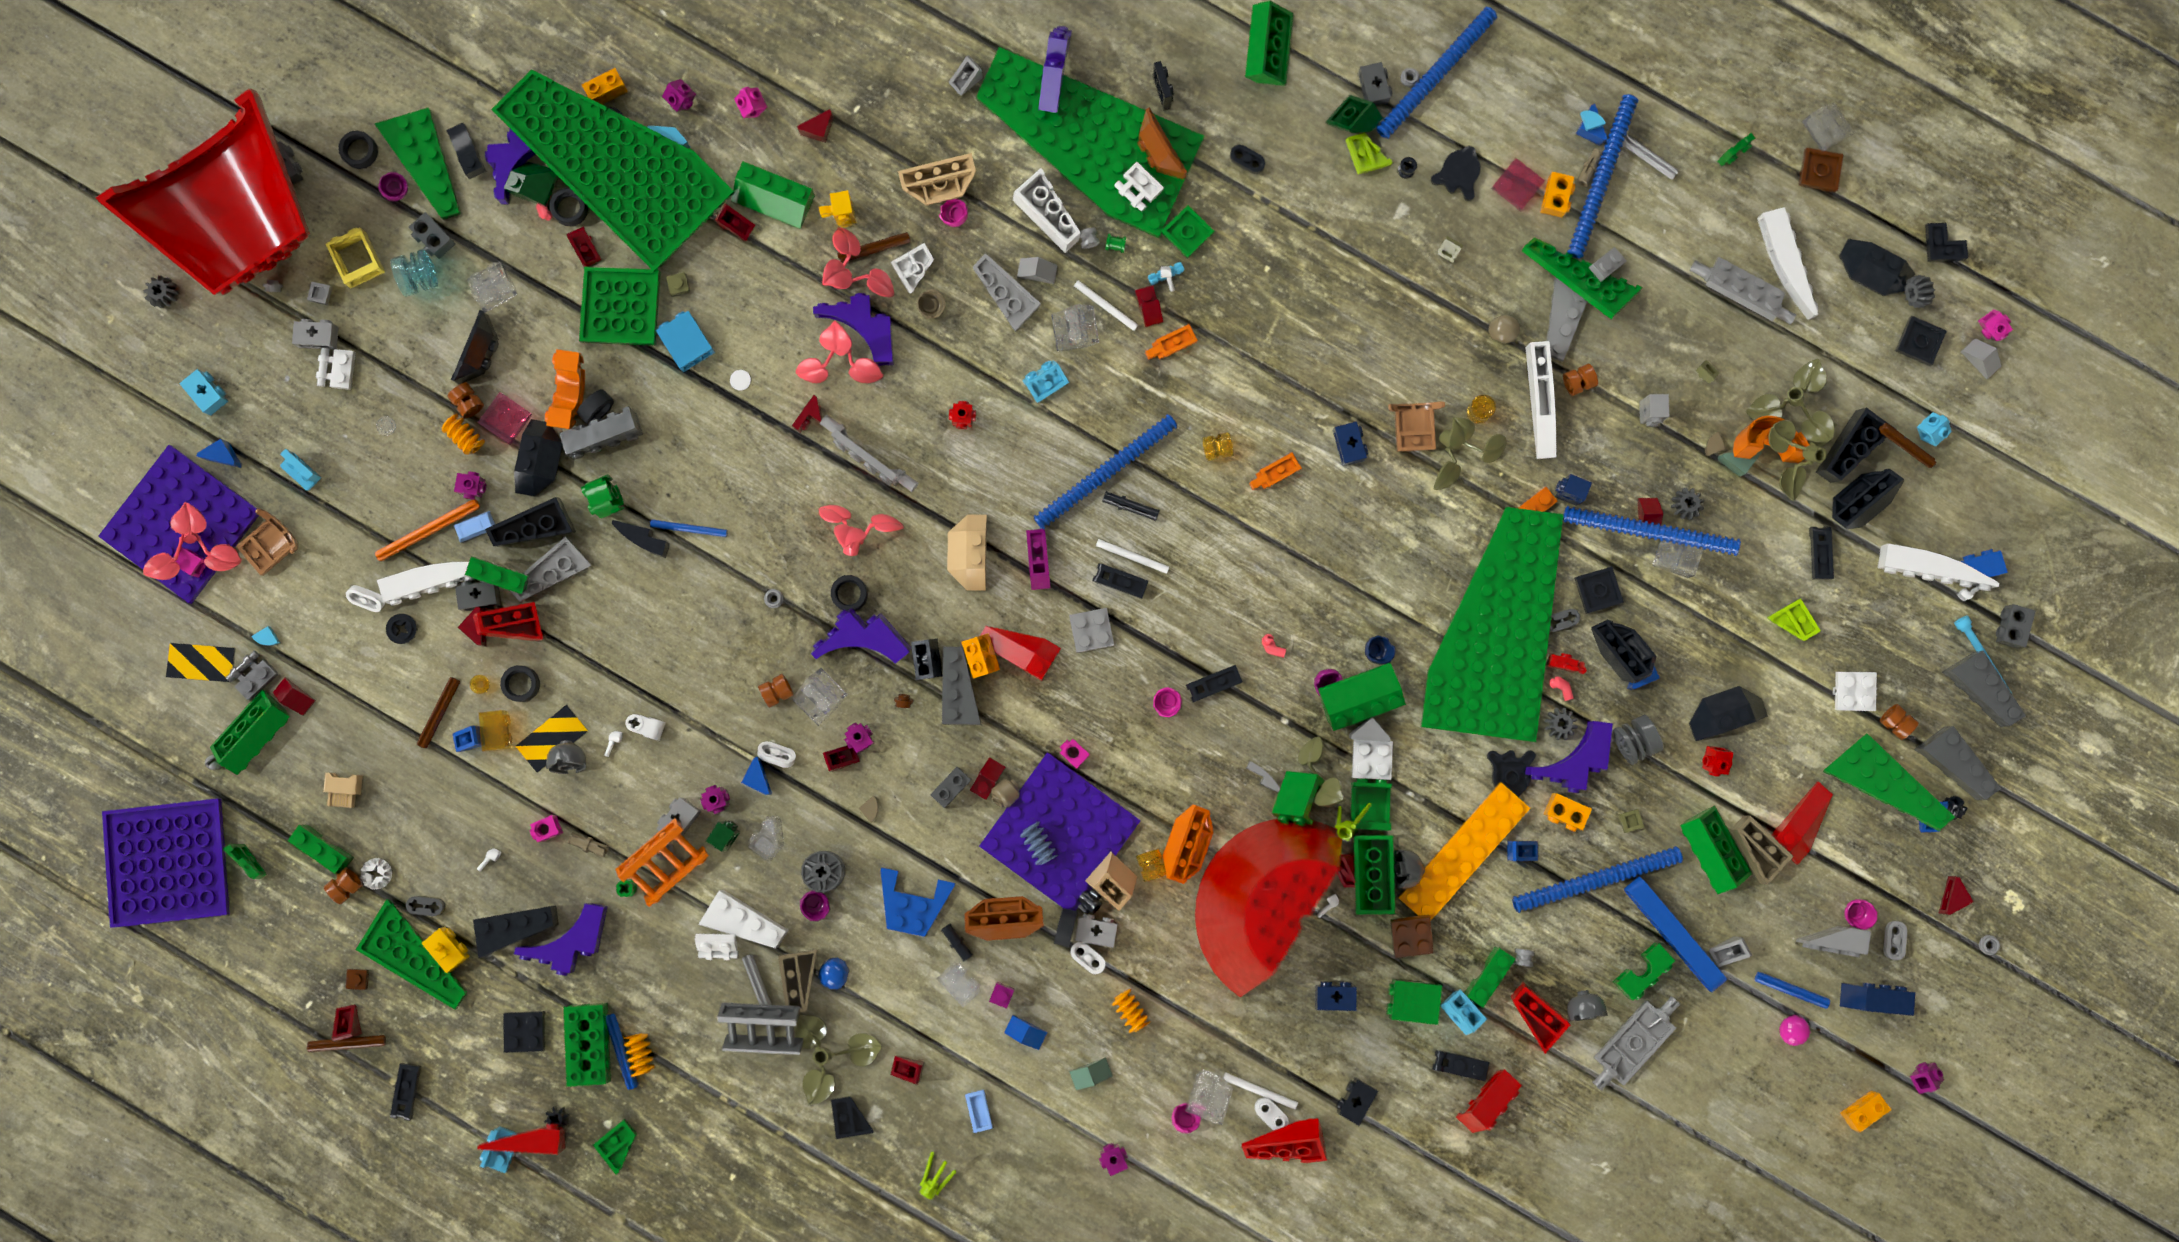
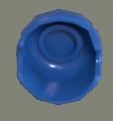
(833, 973)

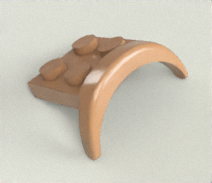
(1415, 425)
(267, 543)

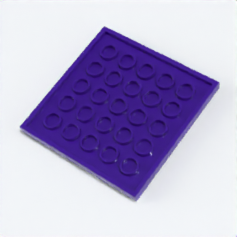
(144, 520)
(1078, 823)
(165, 863)

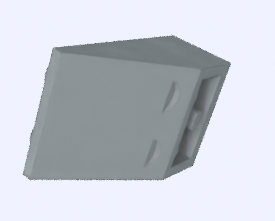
(1839, 940)

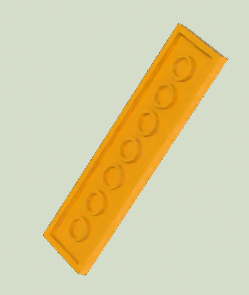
(1465, 851)

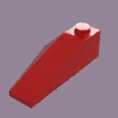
(1025, 651)
(1803, 823)
(539, 1140)
(1296, 1141)

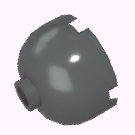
(565, 757)
(1407, 869)
(1586, 1007)

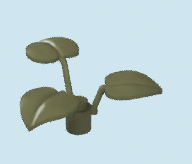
(1808, 378)
(1453, 439)
(1793, 479)
(1331, 789)
(817, 1084)

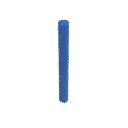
(688, 528)

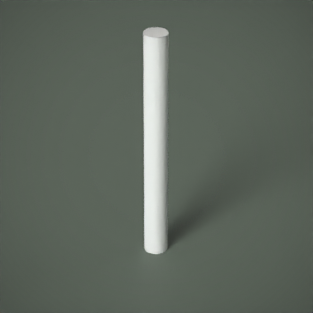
(1107, 306)
(1132, 556)
(1260, 1091)

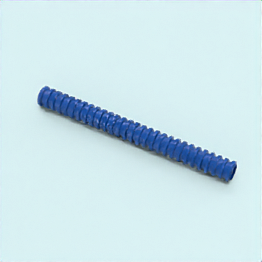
(1437, 72)
(1602, 175)
(1105, 471)
(1652, 531)
(1597, 879)

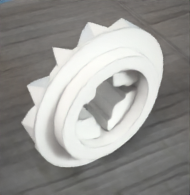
(383, 868)

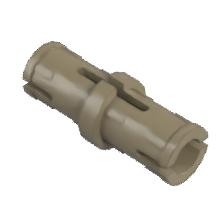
(1590, 167)
(588, 844)

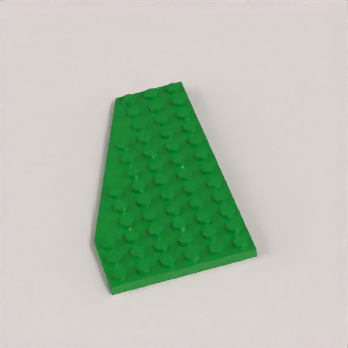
(1087, 139)
(626, 173)
(1496, 645)

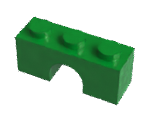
(497, 575)
(313, 845)
(1657, 962)
(1494, 971)

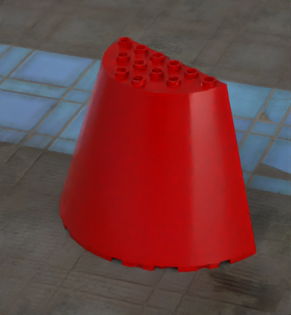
(221, 206)
(1258, 894)

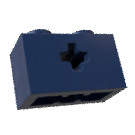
(1342, 436)
(1573, 489)
(1346, 1002)

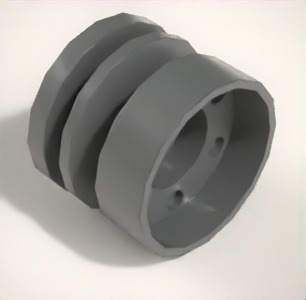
(1638, 739)
(832, 864)

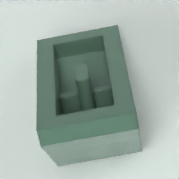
(1738, 465)
(1091, 1074)

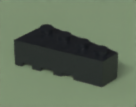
(1853, 445)
(536, 523)
(504, 930)

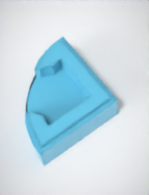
(1592, 120)
(266, 637)

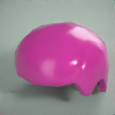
(954, 212)
(1167, 702)
(1860, 914)
(1794, 1030)
(1183, 1120)

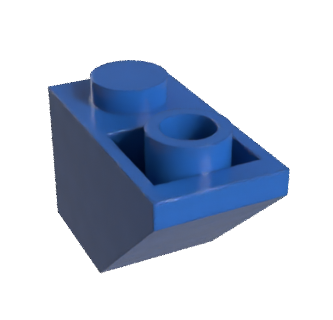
(1989, 563)

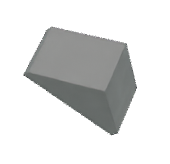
(966, 76)
(1037, 270)
(1983, 357)
(1370, 731)
(1730, 951)

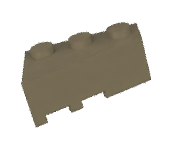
(1760, 849)
(797, 976)

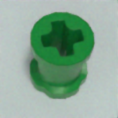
(1115, 243)
(632, 888)

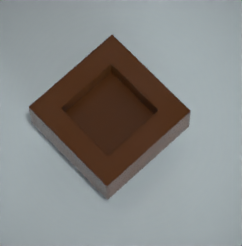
(357, 979)

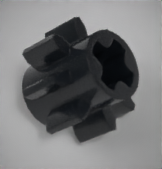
(1956, 806)
(1089, 901)
(562, 1116)

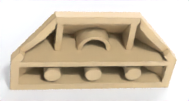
(939, 180)
(968, 552)

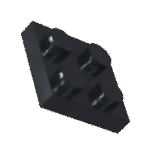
(1164, 89)
(1920, 340)
(1598, 590)
(524, 1031)

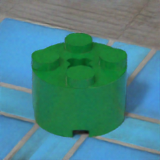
(603, 497)

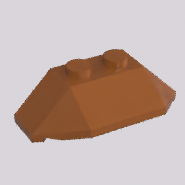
(1158, 148)
(1004, 918)

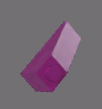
(1038, 559)

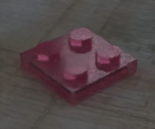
(1518, 184)
(504, 418)

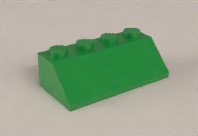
(1269, 44)
(772, 195)
(1361, 696)
(249, 732)
(1716, 850)
(1374, 874)

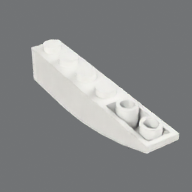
(1786, 259)
(1542, 398)
(1931, 566)
(422, 580)

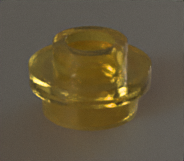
(474, 681)

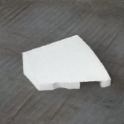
(912, 266)

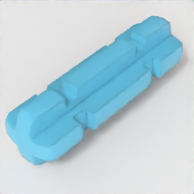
(1155, 278)

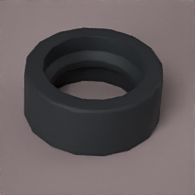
(351, 137)
(555, 201)
(595, 406)
(842, 580)
(535, 683)
(1065, 927)

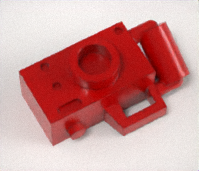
(1566, 663)

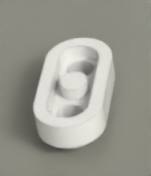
(365, 598)
(776, 754)
(1088, 957)
(1271, 1115)

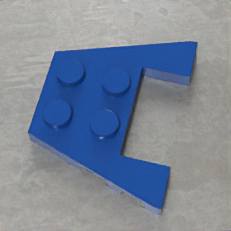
(911, 912)

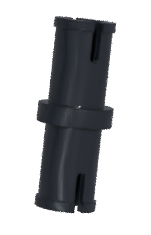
(956, 942)

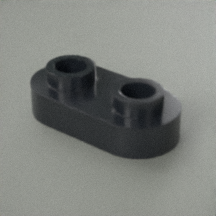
(1249, 157)

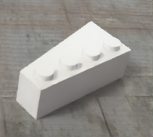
(1047, 210)
(738, 918)

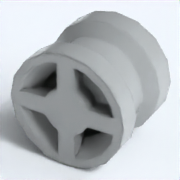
(1089, 238)
(1524, 957)

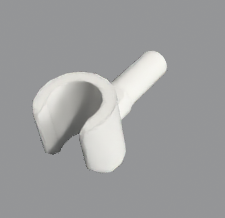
(1166, 273)
(1965, 594)
(613, 737)
(493, 854)
(1333, 902)

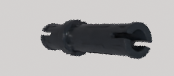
(1131, 506)

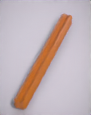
(427, 530)

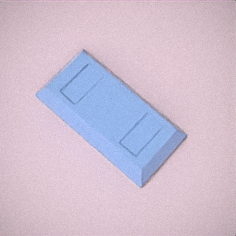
(474, 526)
(978, 1111)

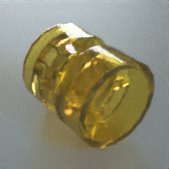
(1481, 409)
(1217, 446)
(1149, 858)

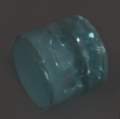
(415, 272)

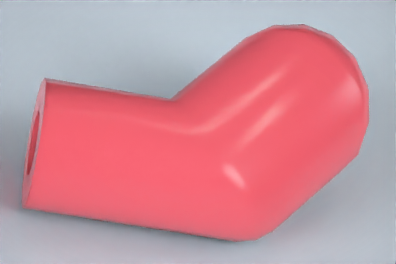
(543, 211)
(1271, 648)
(1563, 685)

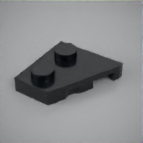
(848, 1118)

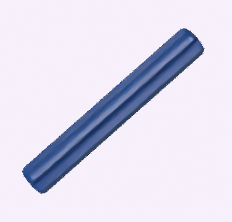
(1792, 990)
(620, 1050)

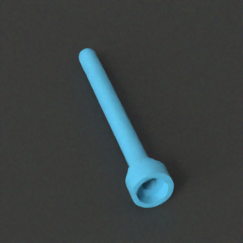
(1964, 625)

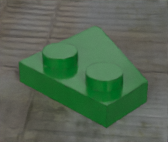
(1731, 154)
(245, 860)
(616, 1145)

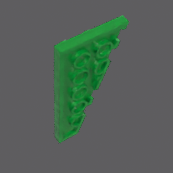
(419, 149)
(1883, 778)
(399, 948)

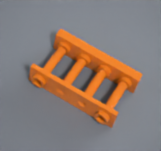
(656, 845)

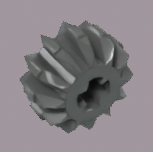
(1919, 291)
(167, 295)
(1693, 501)
(1568, 724)

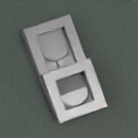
(1267, 780)

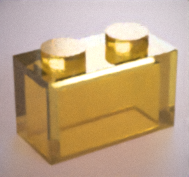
(495, 730)

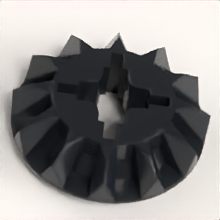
(393, 632)

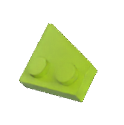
(1366, 154)
(1796, 620)

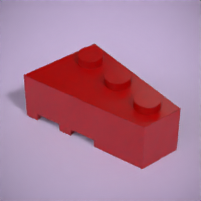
(510, 622)
(1541, 1018)
(1490, 1102)

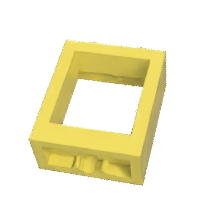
(362, 274)

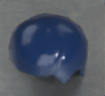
(1379, 650)

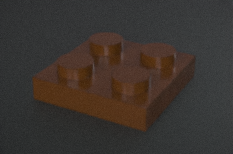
(1821, 169)
(1411, 936)

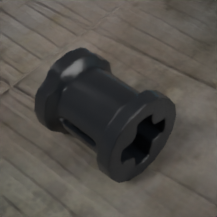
(1405, 162)

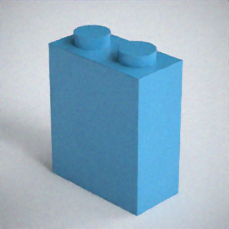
(685, 340)

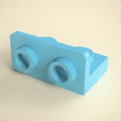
(1045, 380)
(299, 470)
(497, 1159)

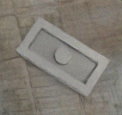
(1607, 264)

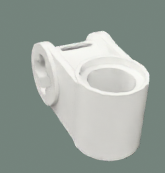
(648, 727)

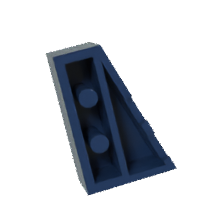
(1878, 999)

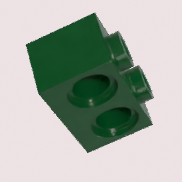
(723, 835)

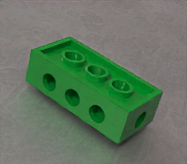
(575, 1051)

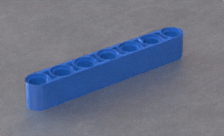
(1675, 934)

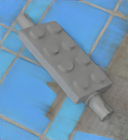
(1744, 289)
(887, 475)
(1635, 1042)

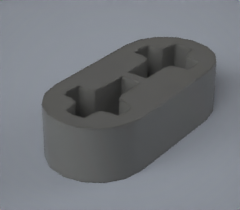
(1562, 625)
(425, 910)

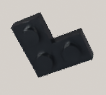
(1940, 248)

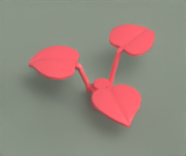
(841, 278)
(839, 342)
(189, 522)
(851, 537)

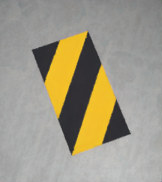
(199, 662)
(558, 728)

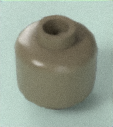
(1005, 793)

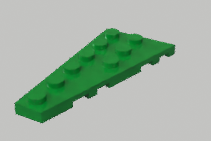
(1607, 296)

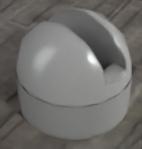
(213, 766)

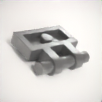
(256, 679)

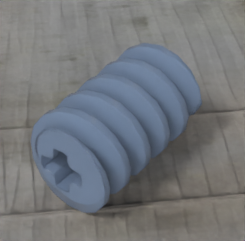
(1038, 844)

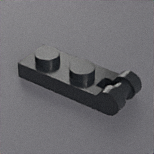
(1821, 553)
(1120, 581)
(1215, 683)
(1461, 1065)
(405, 1091)

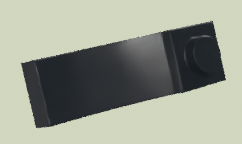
(466, 151)

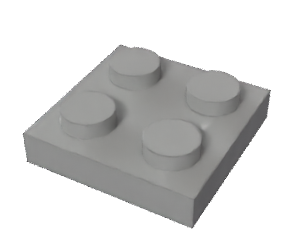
(1091, 630)

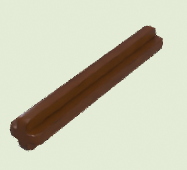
(878, 246)
(1907, 445)
(438, 712)
(346, 1043)

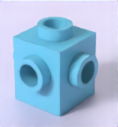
(1934, 429)

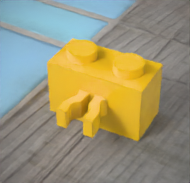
(840, 208)
(446, 949)

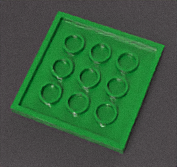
(619, 306)

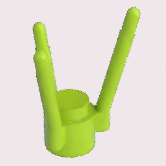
(1346, 829)
(930, 1188)

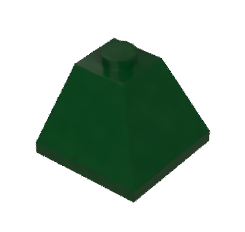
(1355, 115)
(531, 183)

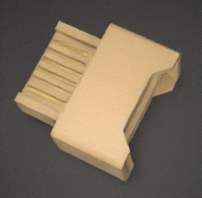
(342, 790)

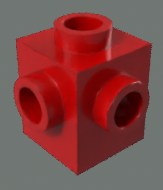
(965, 421)
(1717, 760)

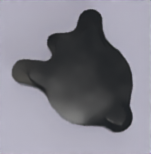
(1459, 172)
(1511, 770)

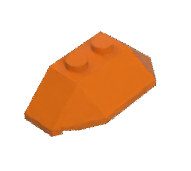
(1188, 844)

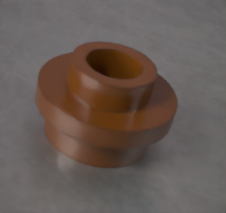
(903, 701)

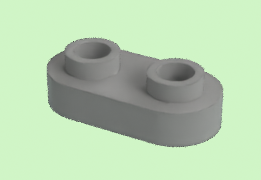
(1895, 940)

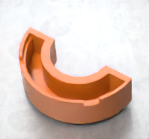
(569, 391)
(1756, 434)

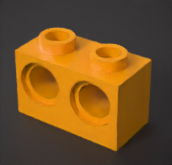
(605, 87)
(1553, 193)
(980, 655)
(1568, 808)
(1865, 1111)

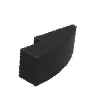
(643, 538)

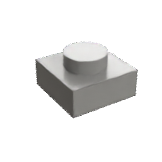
(319, 293)

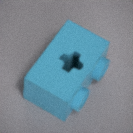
(204, 391)
(1463, 1012)

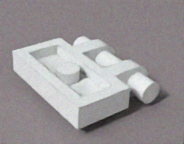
(1143, 183)
(342, 368)
(716, 946)

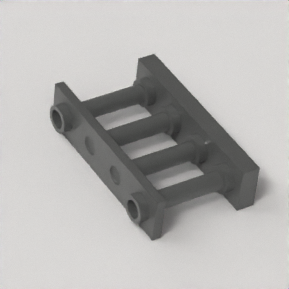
(765, 1015)

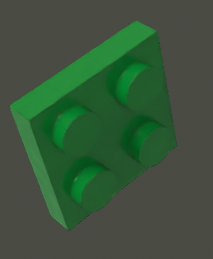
(1187, 231)

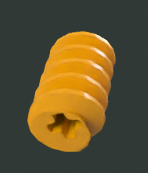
(461, 436)
(1130, 1012)
(639, 1054)

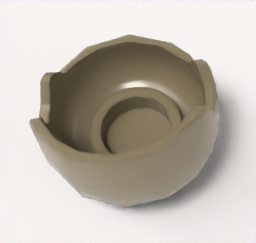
(931, 303)
(1504, 329)

